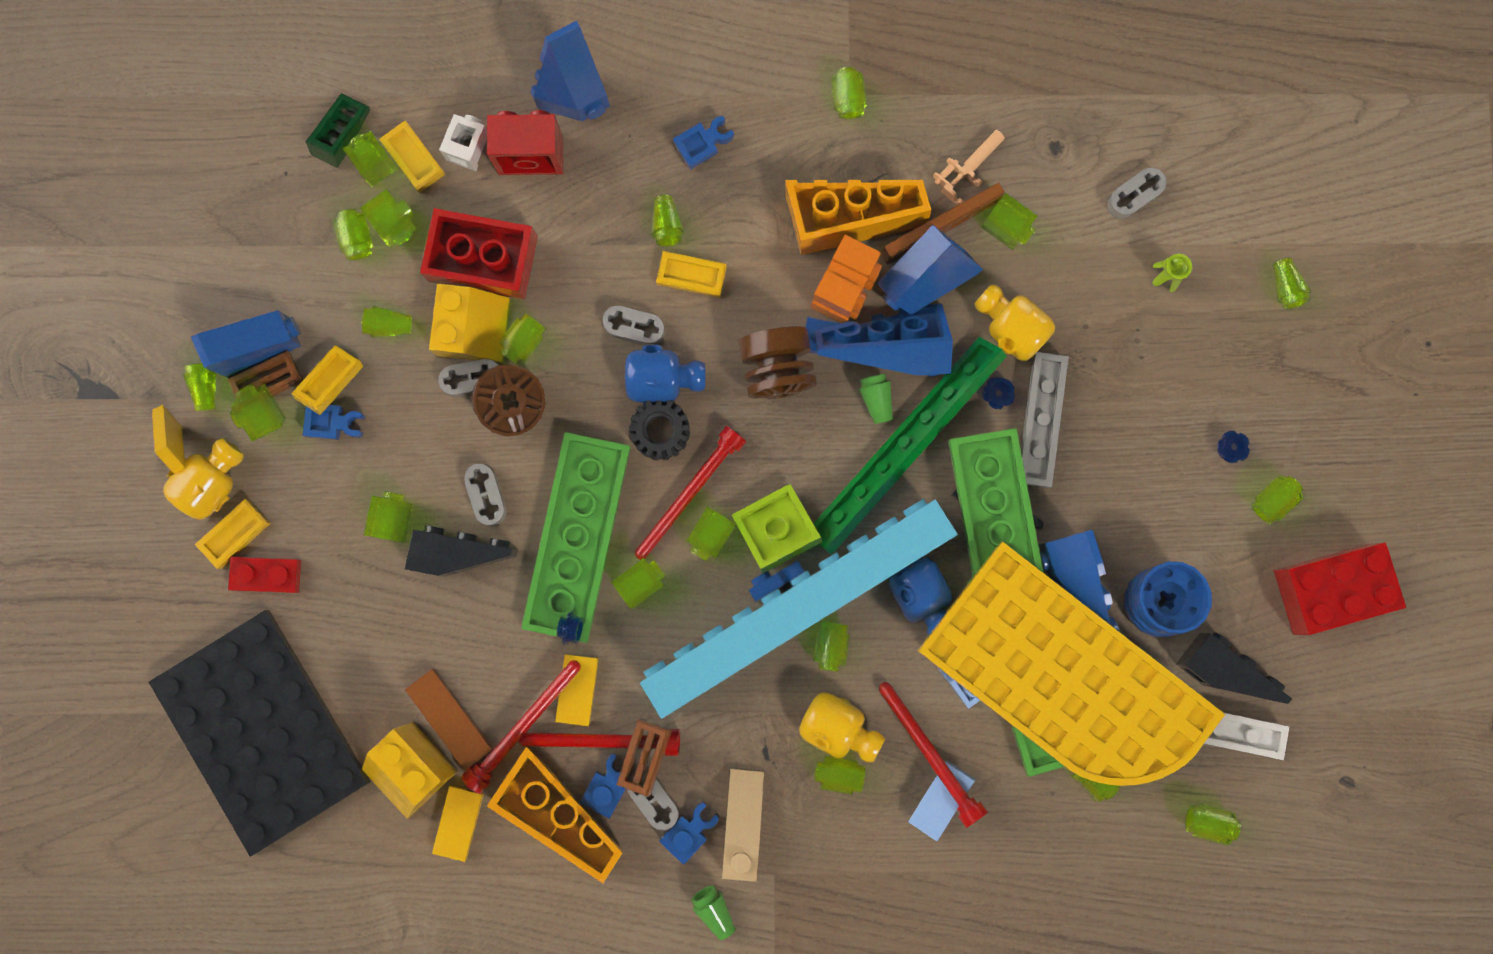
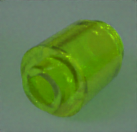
(848, 93)
(353, 234)
(522, 339)
(1278, 499)
(831, 646)
(840, 775)
(1212, 824)

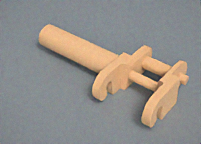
(968, 168)

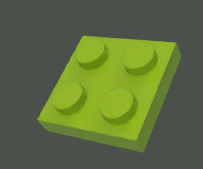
(776, 528)

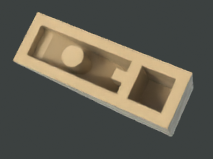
(743, 825)

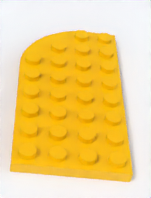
(1067, 677)

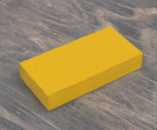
(412, 156)
(691, 274)
(327, 380)
(168, 439)
(232, 533)
(577, 697)
(457, 823)

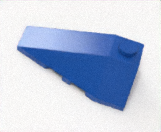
(568, 77)
(899, 343)
(1077, 567)

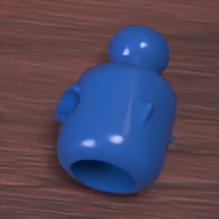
(658, 375)
(921, 592)

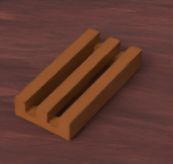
(291, 368)
(653, 729)

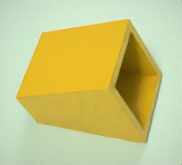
(407, 768)

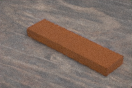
(945, 221)

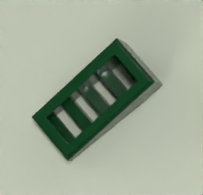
(327, 147)

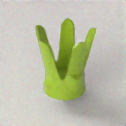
(1175, 269)

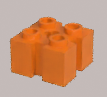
(843, 283)

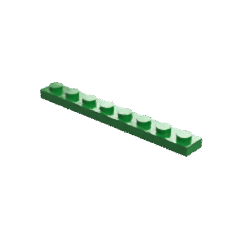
(907, 443)

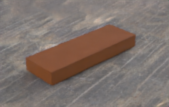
(449, 719)

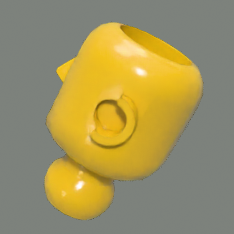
(1017, 324)
(204, 481)
(837, 727)

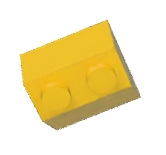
(468, 323)

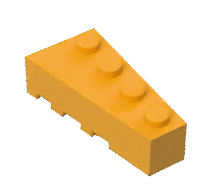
(860, 210)
(551, 814)

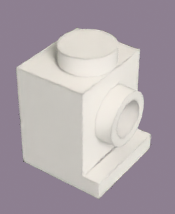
(459, 131)

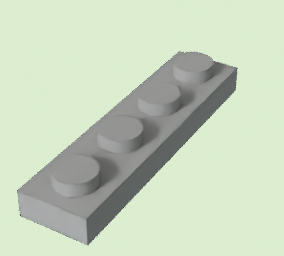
(1043, 418)

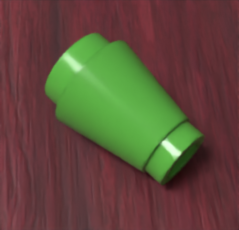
(877, 397)
(713, 911)

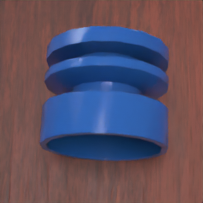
(1186, 596)

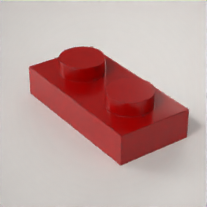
(264, 574)

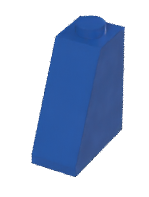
(927, 272)
(246, 343)

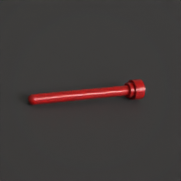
(728, 444)
(596, 741)
(478, 776)
(969, 809)

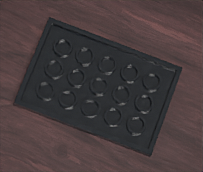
(259, 732)

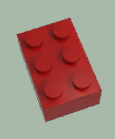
(479, 253)
(1339, 589)

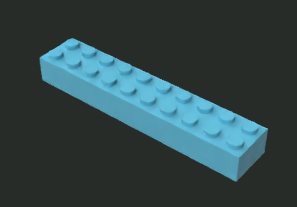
(797, 608)

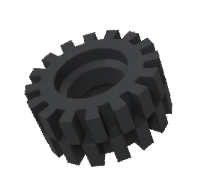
(665, 449)

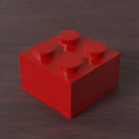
(525, 143)

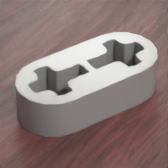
(1132, 187)
(636, 318)
(463, 370)
(477, 497)
(649, 810)

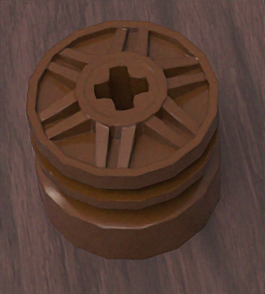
(776, 355)
(503, 380)

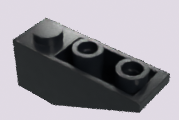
(446, 555)
(1217, 666)

